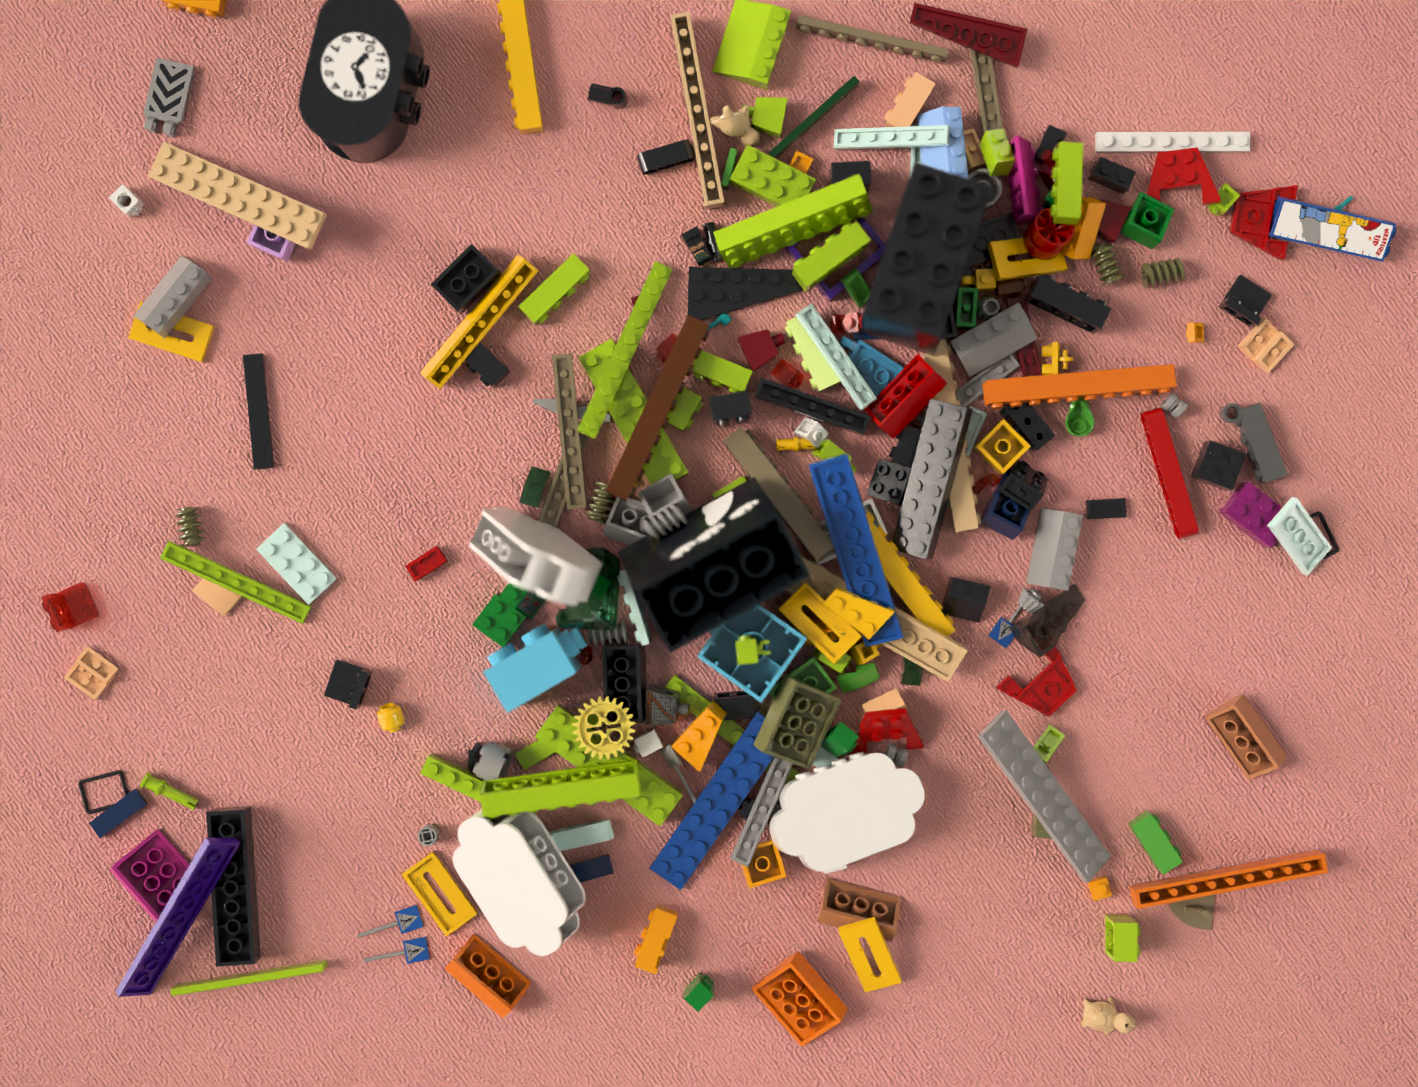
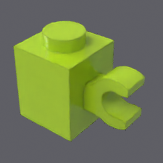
(747, 651)

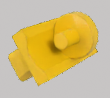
(1054, 352)

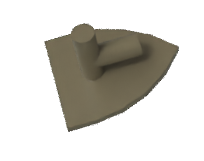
(1195, 912)

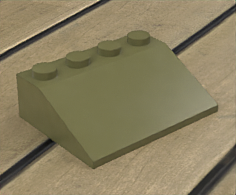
(797, 722)

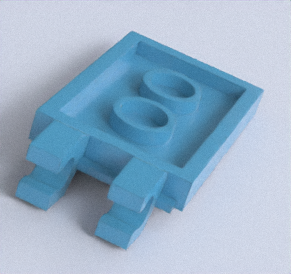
(872, 365)

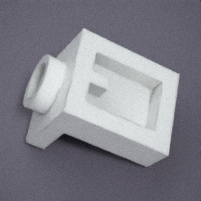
(811, 431)

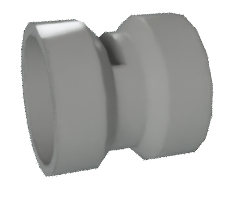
(1174, 405)
(897, 755)
(430, 831)

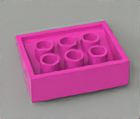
(1023, 182)
(151, 872)

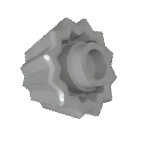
(987, 307)
(1030, 600)

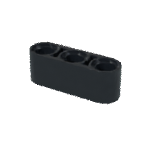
(665, 157)

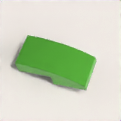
(863, 676)

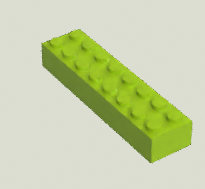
(793, 221)
(626, 411)
(560, 788)
(656, 793)

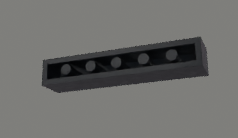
(812, 406)

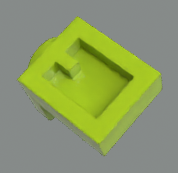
(1228, 197)

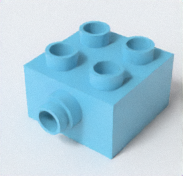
(762, 625)
(537, 667)

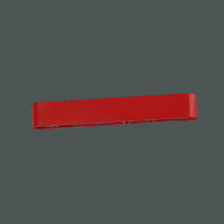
(1169, 473)

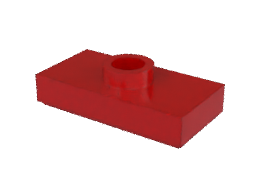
(426, 563)

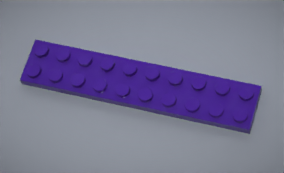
(178, 916)

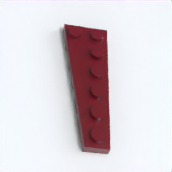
(982, 35)

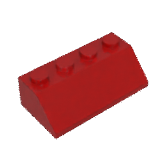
(905, 396)

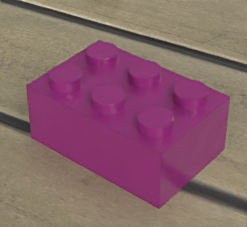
(1251, 513)

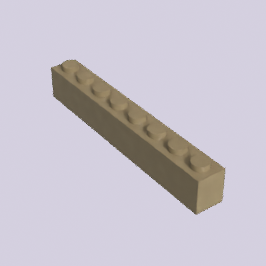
(784, 499)

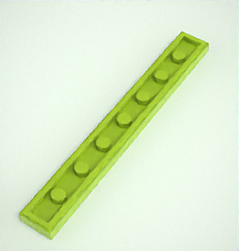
(235, 582)
(249, 977)

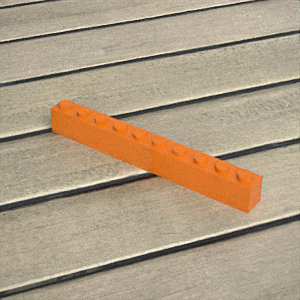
(1079, 385)
(1228, 879)

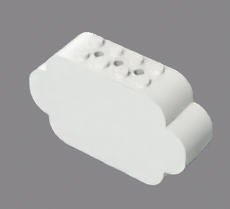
(535, 555)
(846, 811)
(519, 880)

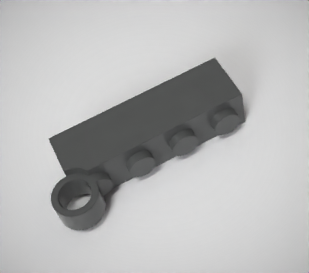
(1258, 441)

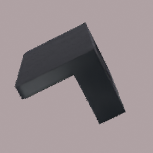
(736, 704)

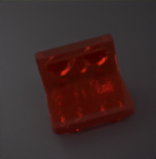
(70, 607)

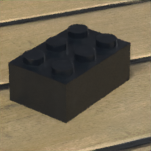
(466, 279)
(730, 408)

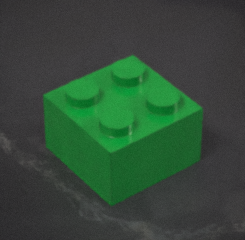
(499, 621)

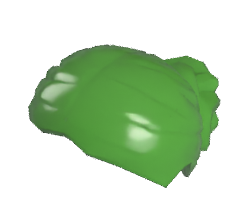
(1079, 418)

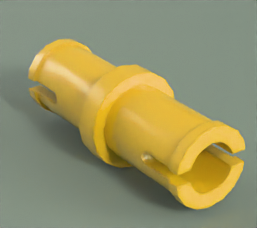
(793, 444)

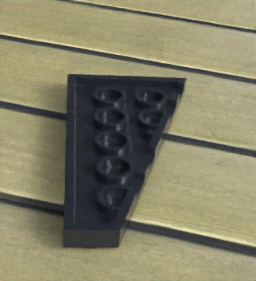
(725, 290)

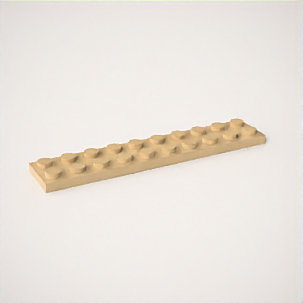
(237, 195)
(919, 641)

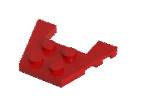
(1182, 170)
(1253, 218)
(1047, 689)
(887, 725)

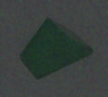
(911, 673)

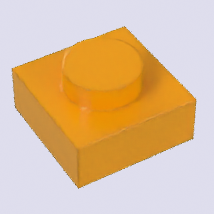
(801, 162)
(1195, 332)
(1099, 888)

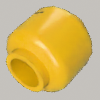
(390, 717)

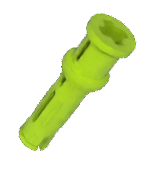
(161, 787)

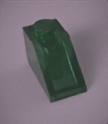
(534, 487)

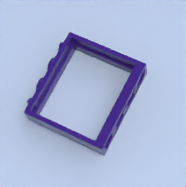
(863, 267)

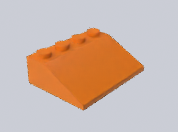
(800, 999)

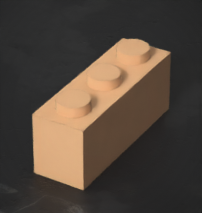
(909, 102)

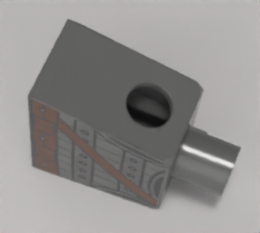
(663, 706)

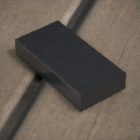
(1105, 508)

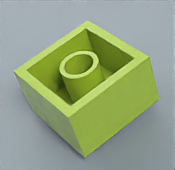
(1121, 938)

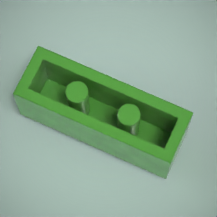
(1156, 842)

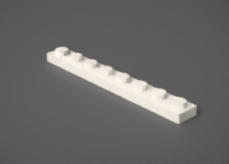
(1168, 141)

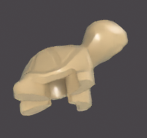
(737, 125)
(1104, 1017)

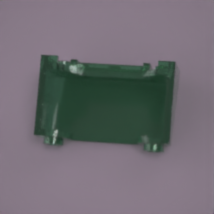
(596, 612)

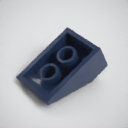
(1004, 514)

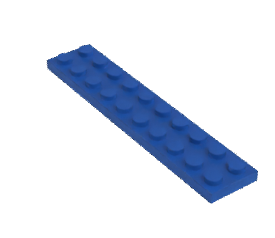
(854, 539)
(713, 808)

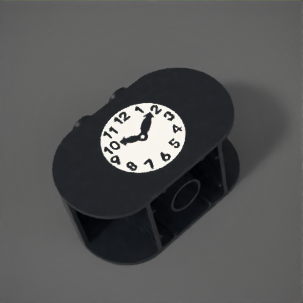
(363, 78)

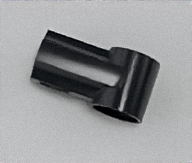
(605, 95)

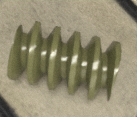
(1107, 264)
(1161, 271)
(601, 504)
(190, 525)

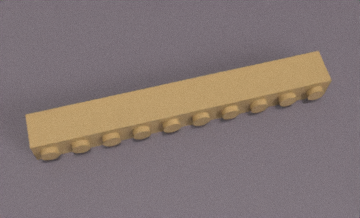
(697, 110)
(961, 498)

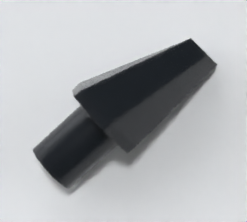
(473, 755)

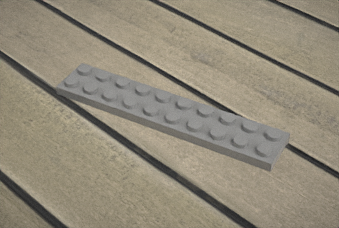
(1044, 796)

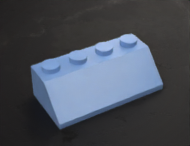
(951, 157)

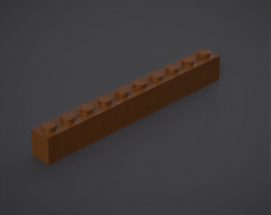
(657, 407)

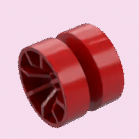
(1046, 239)

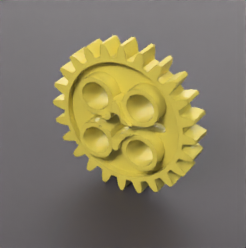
(606, 745)

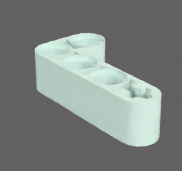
(582, 834)

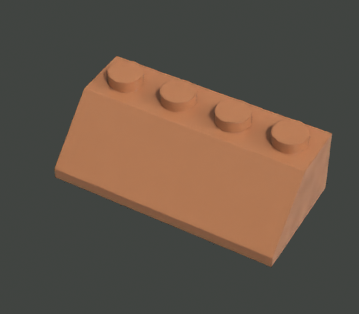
(1246, 737)
(850, 903)

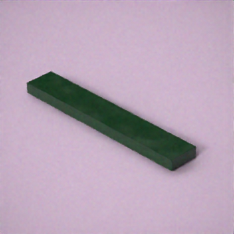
(817, 115)

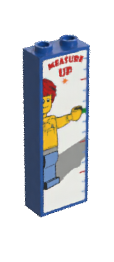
(1332, 228)

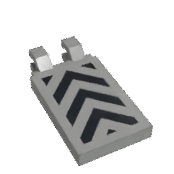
(168, 95)

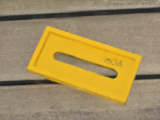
(1018, 269)
(194, 350)
(807, 596)
(445, 920)
(871, 931)

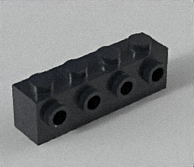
(1028, 424)

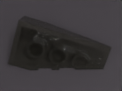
(1043, 627)

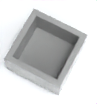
(662, 494)

